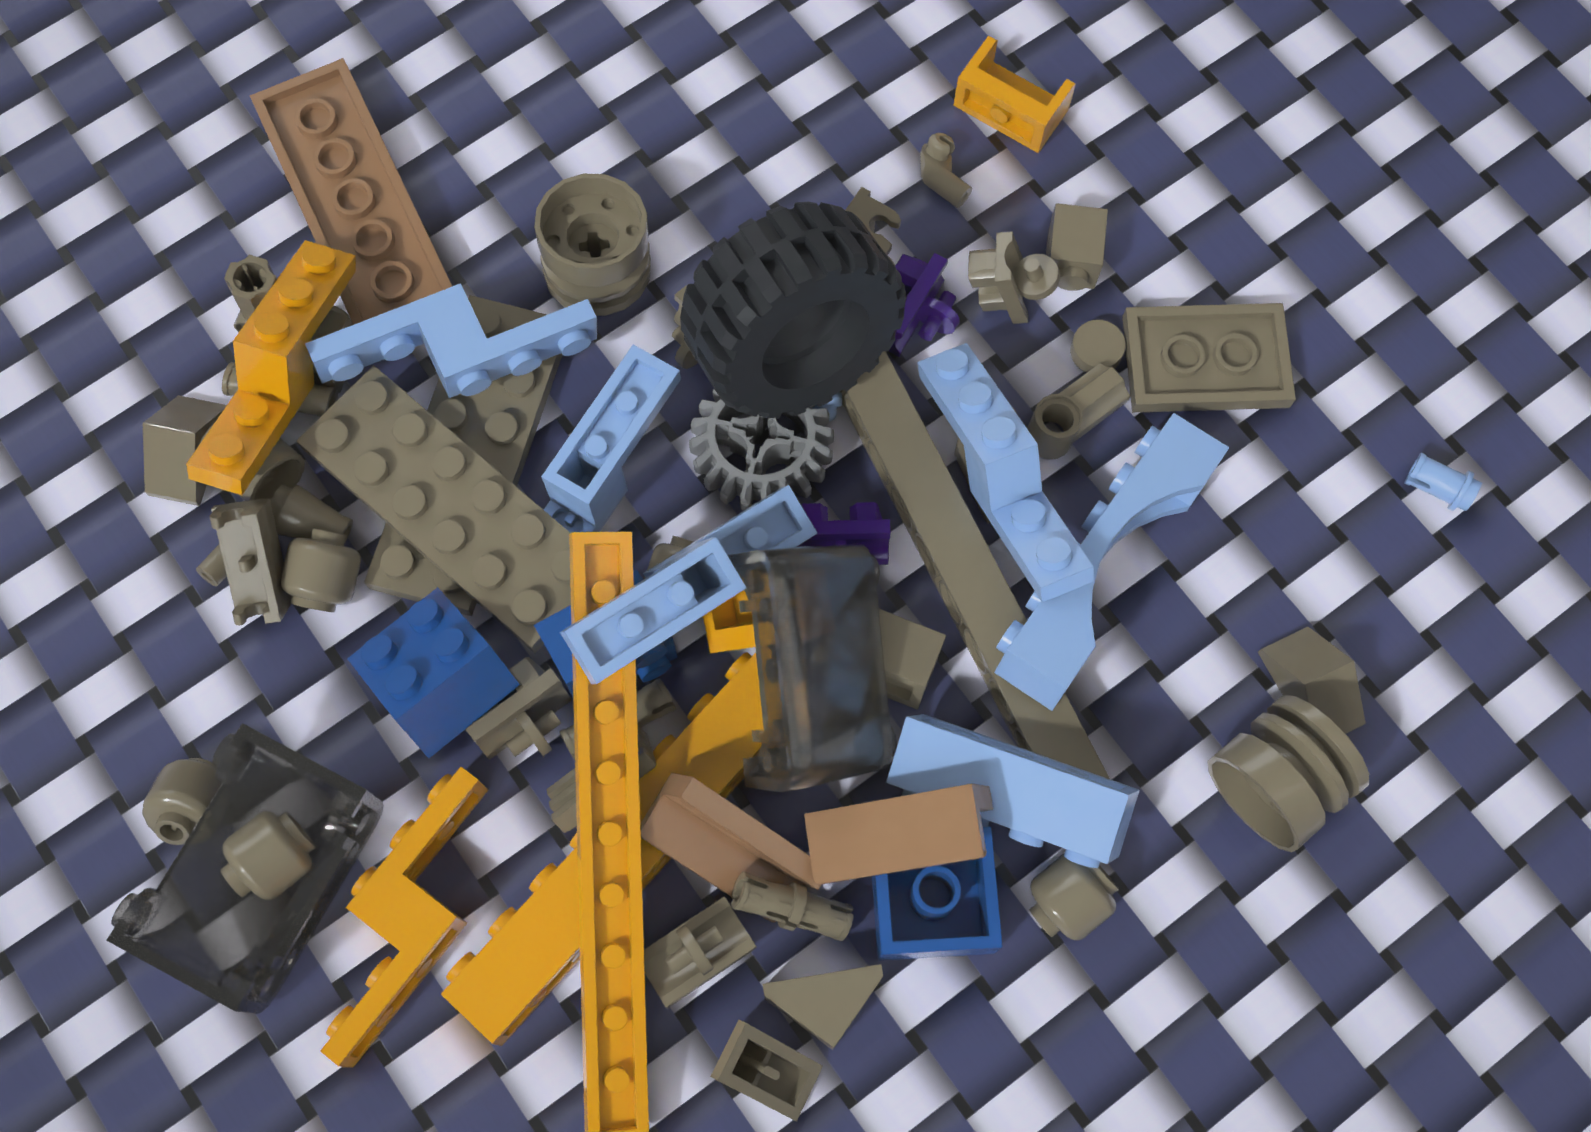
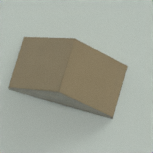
(169, 443)
(1318, 674)
(825, 1001)
(766, 1070)

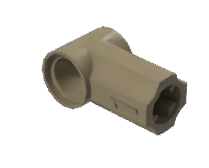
(248, 283)
(1077, 410)

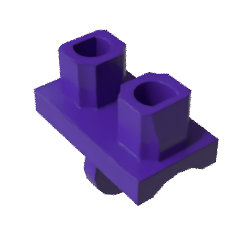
(922, 285)
(863, 527)

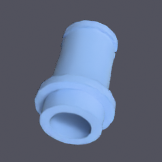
(1443, 482)

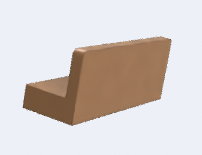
(898, 833)
(719, 838)

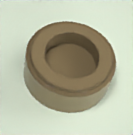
(1097, 343)

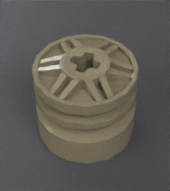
(594, 242)
(1289, 772)

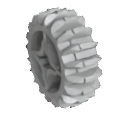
(722, 427)

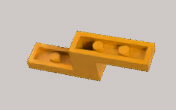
(271, 368)
(404, 916)

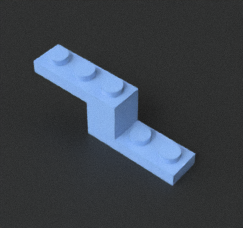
(454, 342)
(587, 472)
(1005, 472)
(683, 586)

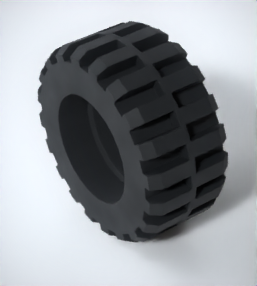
(792, 309)

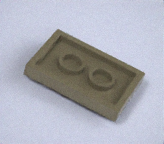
(1208, 357)

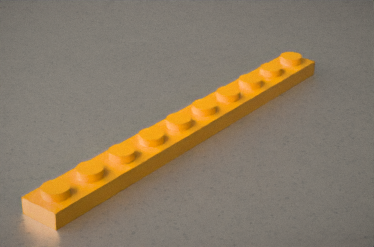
(609, 857)

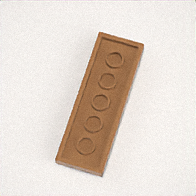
(350, 189)

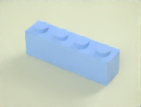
(1027, 790)

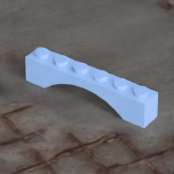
(1059, 634)

